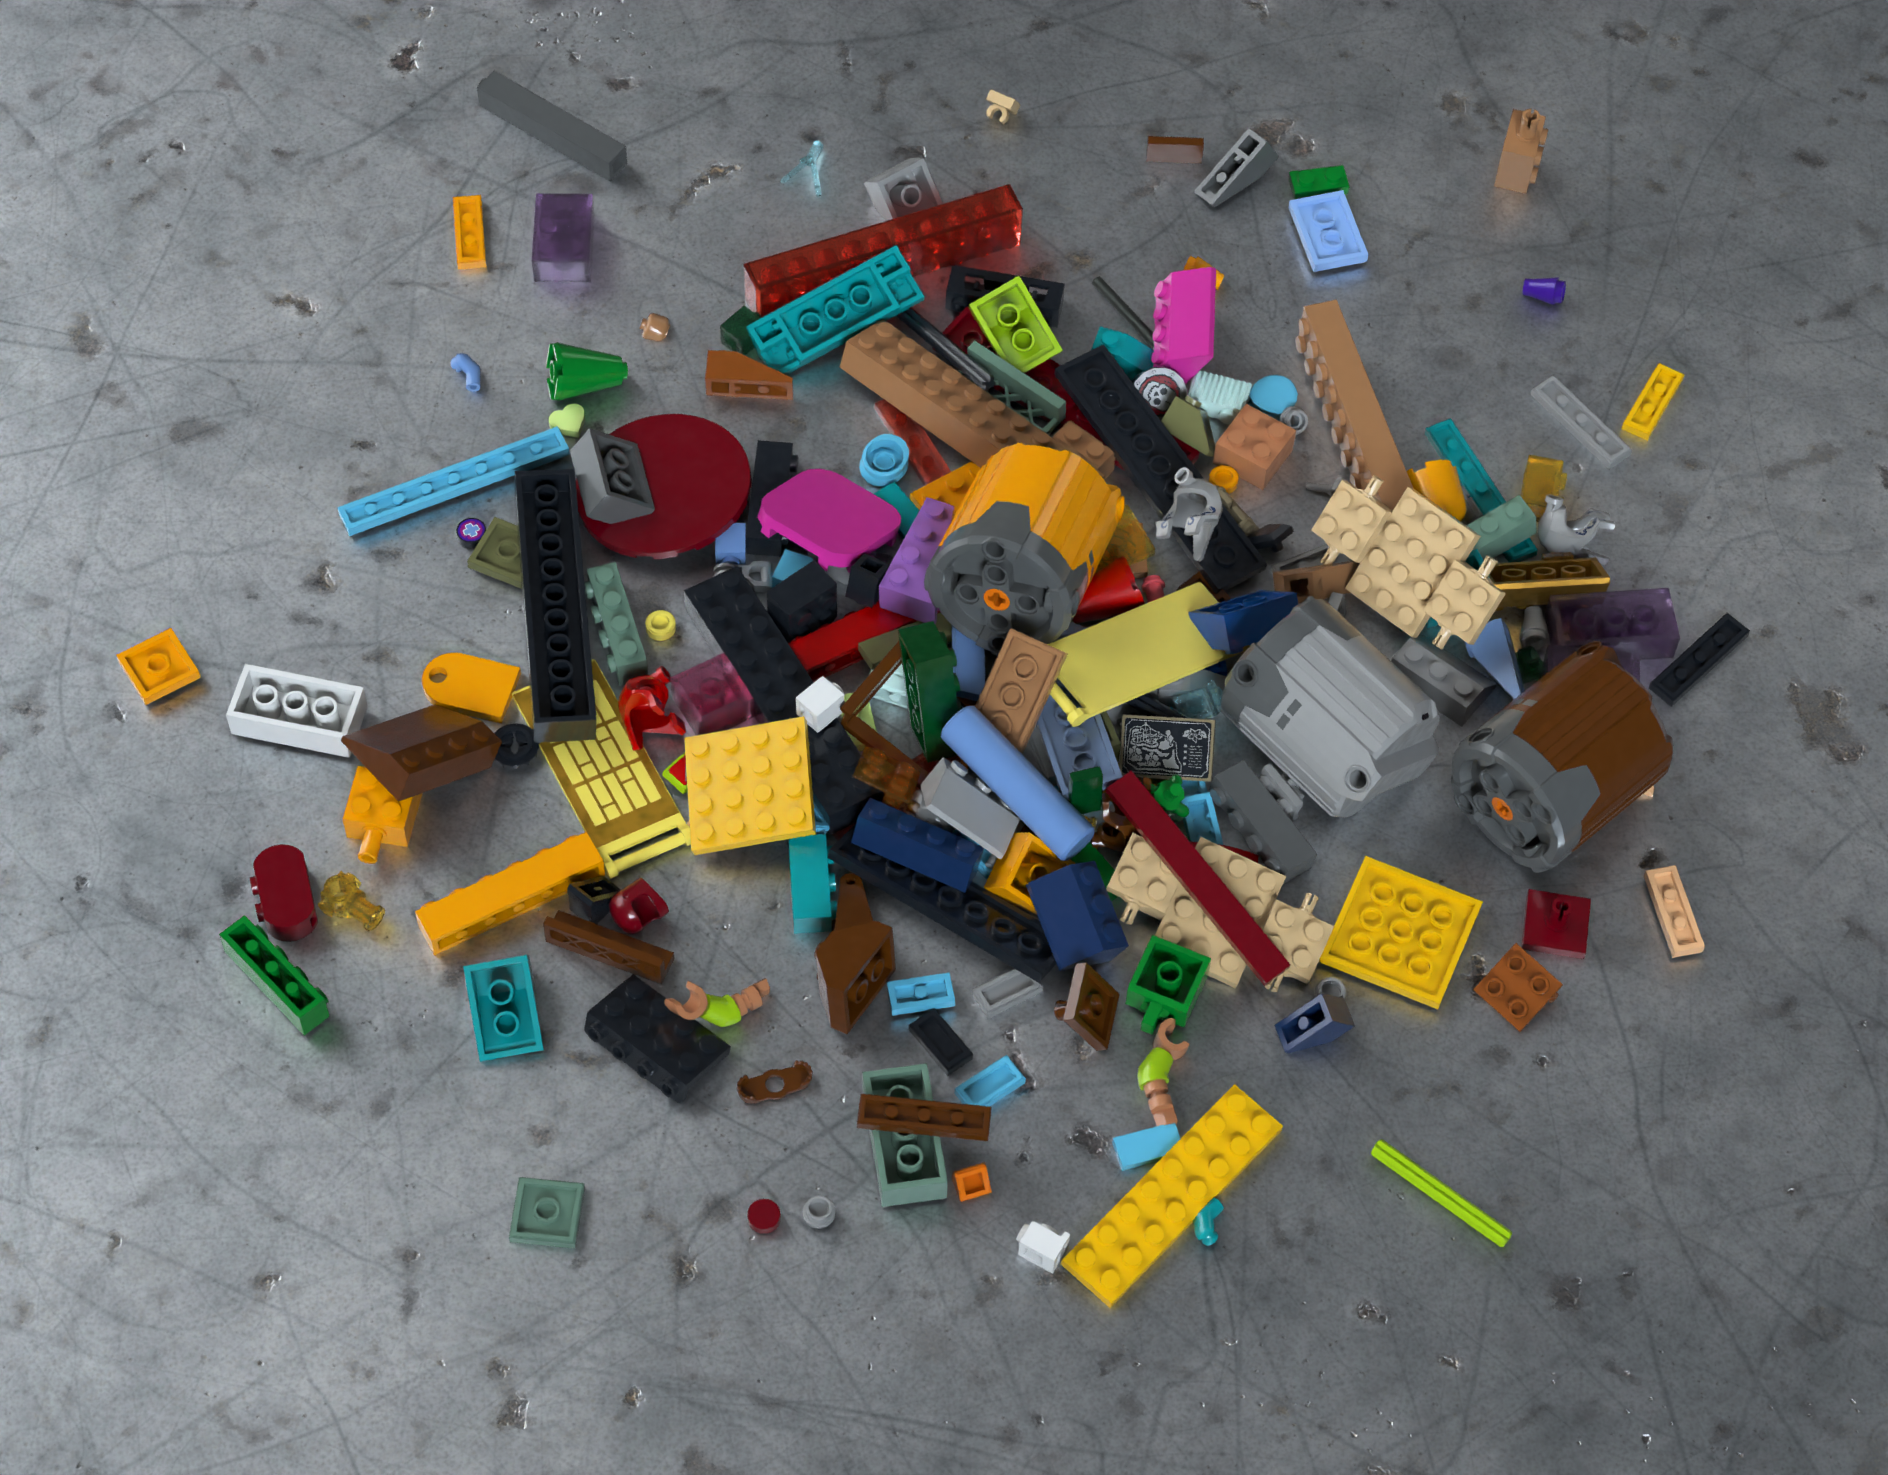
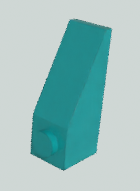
(1127, 351)

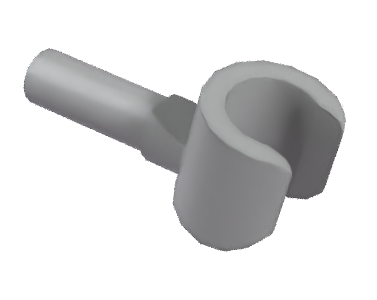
(1330, 489)

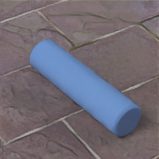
(1017, 783)

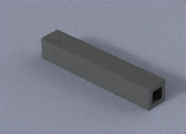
(552, 125)

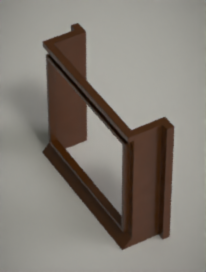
(864, 694)

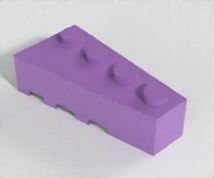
(903, 582)

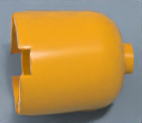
(1440, 485)

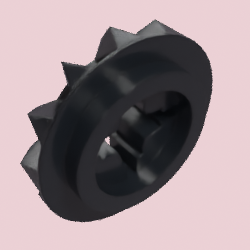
(525, 740)

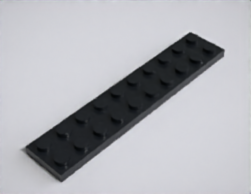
(1152, 459)

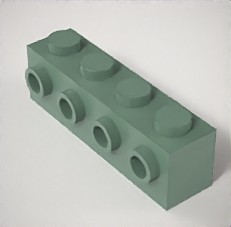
(616, 622)

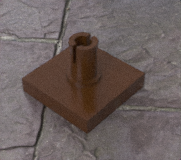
(1089, 1007)

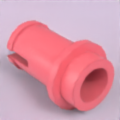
(1153, 587)

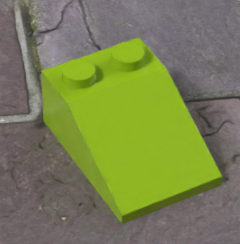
(1015, 326)

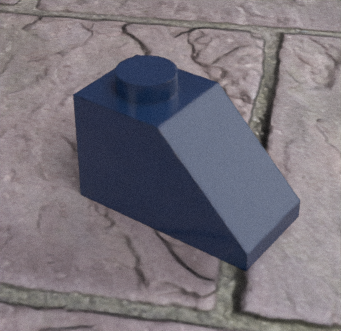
(1315, 1023)

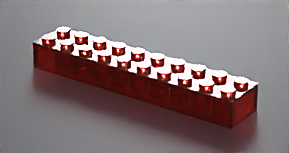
(926, 239)

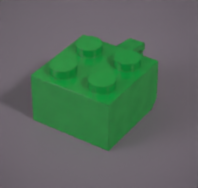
(1167, 983)

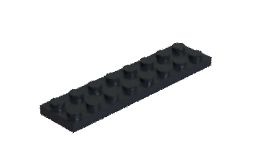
(972, 914)

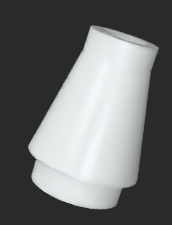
(1534, 629)

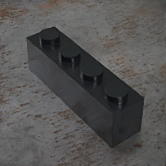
(772, 468)

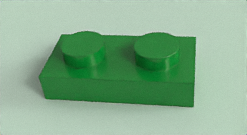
(1318, 181)

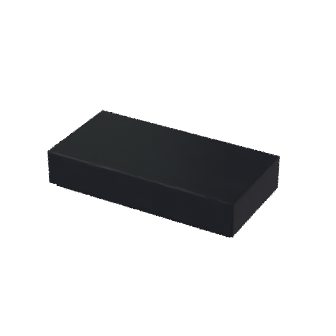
(940, 1042)

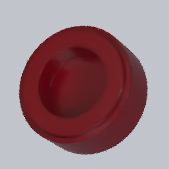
(764, 1216)

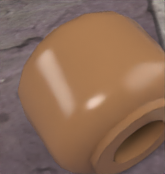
(655, 327)

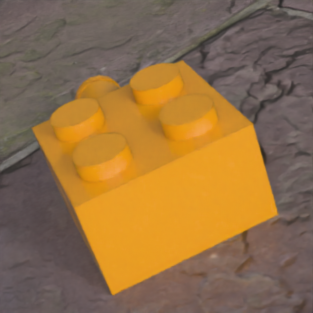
(377, 816)

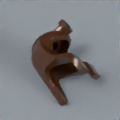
(1116, 828)

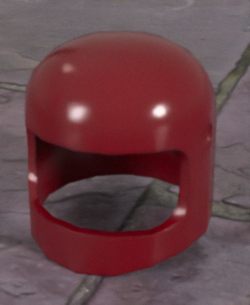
(633, 908)

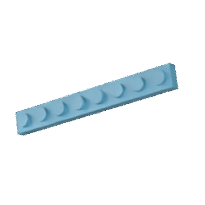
(453, 481)

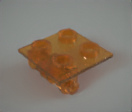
(888, 775)

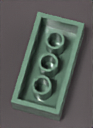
(906, 1164)

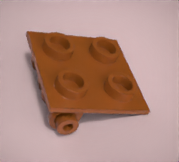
(1518, 987)

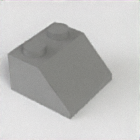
(903, 189)

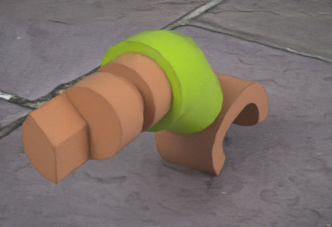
(719, 1010)
(1154, 1073)

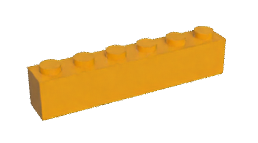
(508, 893)

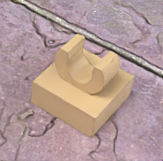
(1001, 103)

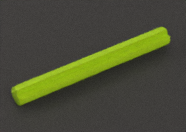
(1441, 1193)

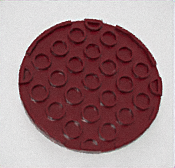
(695, 482)

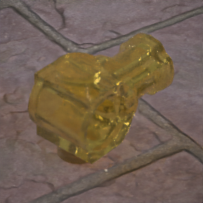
(351, 903)

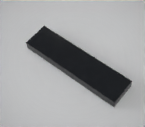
(1699, 659)

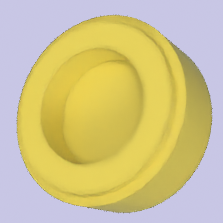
(660, 625)

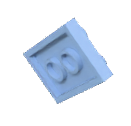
(1328, 231)

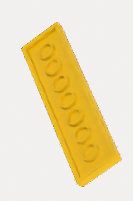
(1171, 1195)

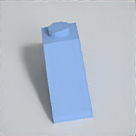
(1497, 656)

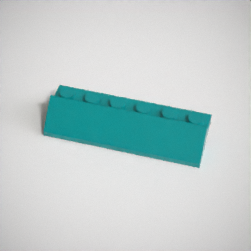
(835, 312)

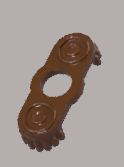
(794, 1078)

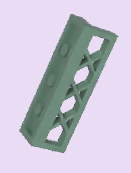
(1021, 388)

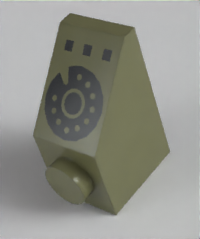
(1190, 424)

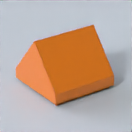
(971, 1181)

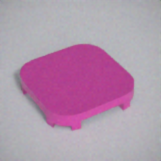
(829, 517)

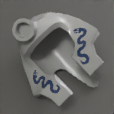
(1195, 509)
(1561, 536)

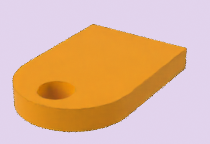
(472, 685)

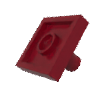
(1556, 924)

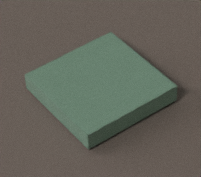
(547, 1212)

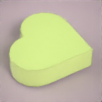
(569, 420)

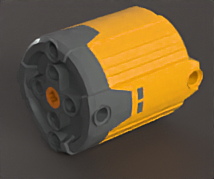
(1023, 545)

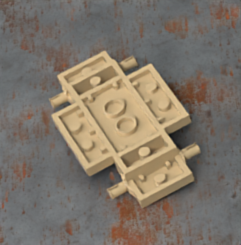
(1410, 561)
(1153, 889)

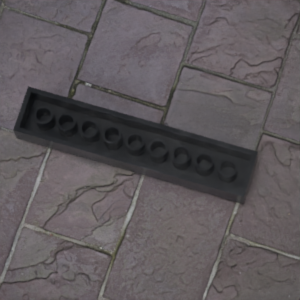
(554, 606)
(739, 625)

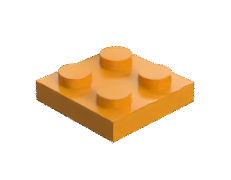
(158, 666)

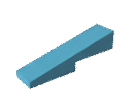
(1202, 815)

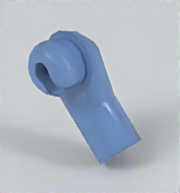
(465, 363)

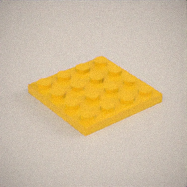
(749, 786)
(1401, 932)

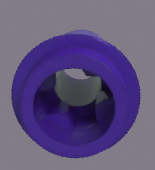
(1545, 289)

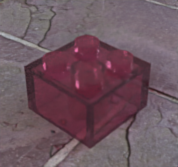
(712, 696)

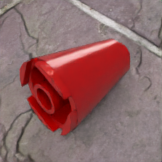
(1109, 593)

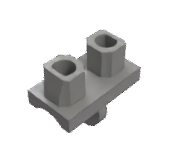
(1283, 790)

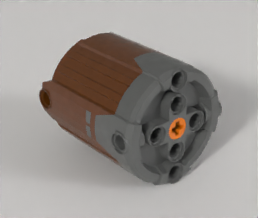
(1562, 759)

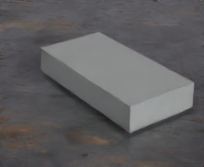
(1005, 992)

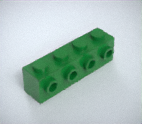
(275, 975)

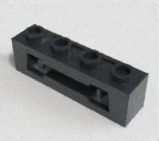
(962, 293)

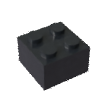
(803, 601)

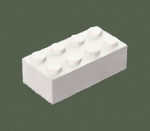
(295, 710)

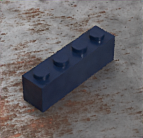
(917, 845)

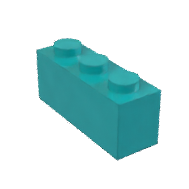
(811, 884)

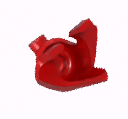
(643, 707)

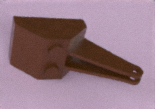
(853, 958)

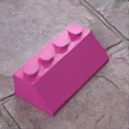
(1185, 321)

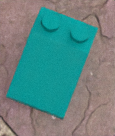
(504, 1007)

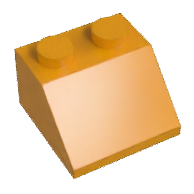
(1023, 862)

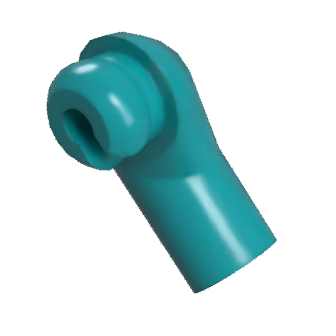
(1204, 1222)

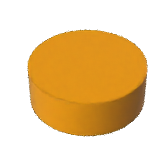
(1224, 477)

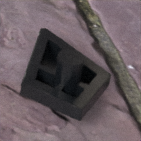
(1271, 536)

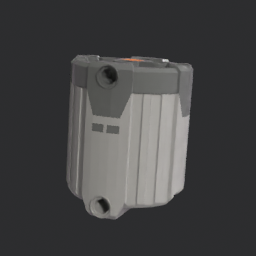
(1331, 709)

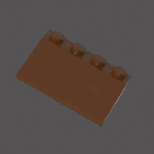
(424, 749)

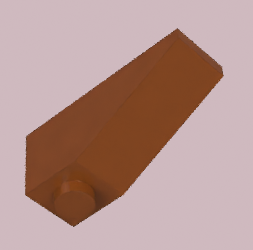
(740, 376)

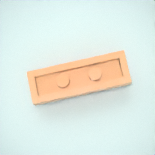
(1674, 911)

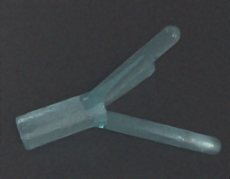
(809, 160)

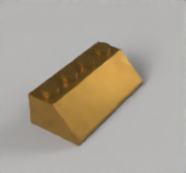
(1534, 581)

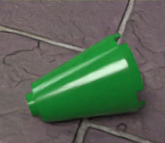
(581, 371)

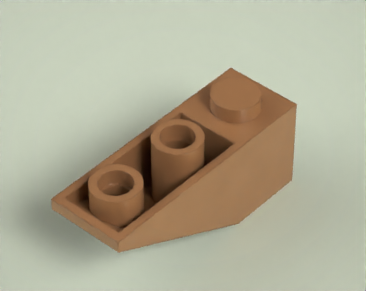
(1315, 580)

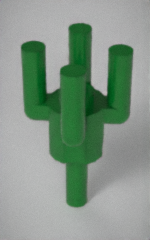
(1169, 797)

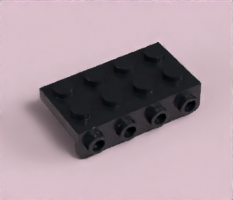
(653, 1039)

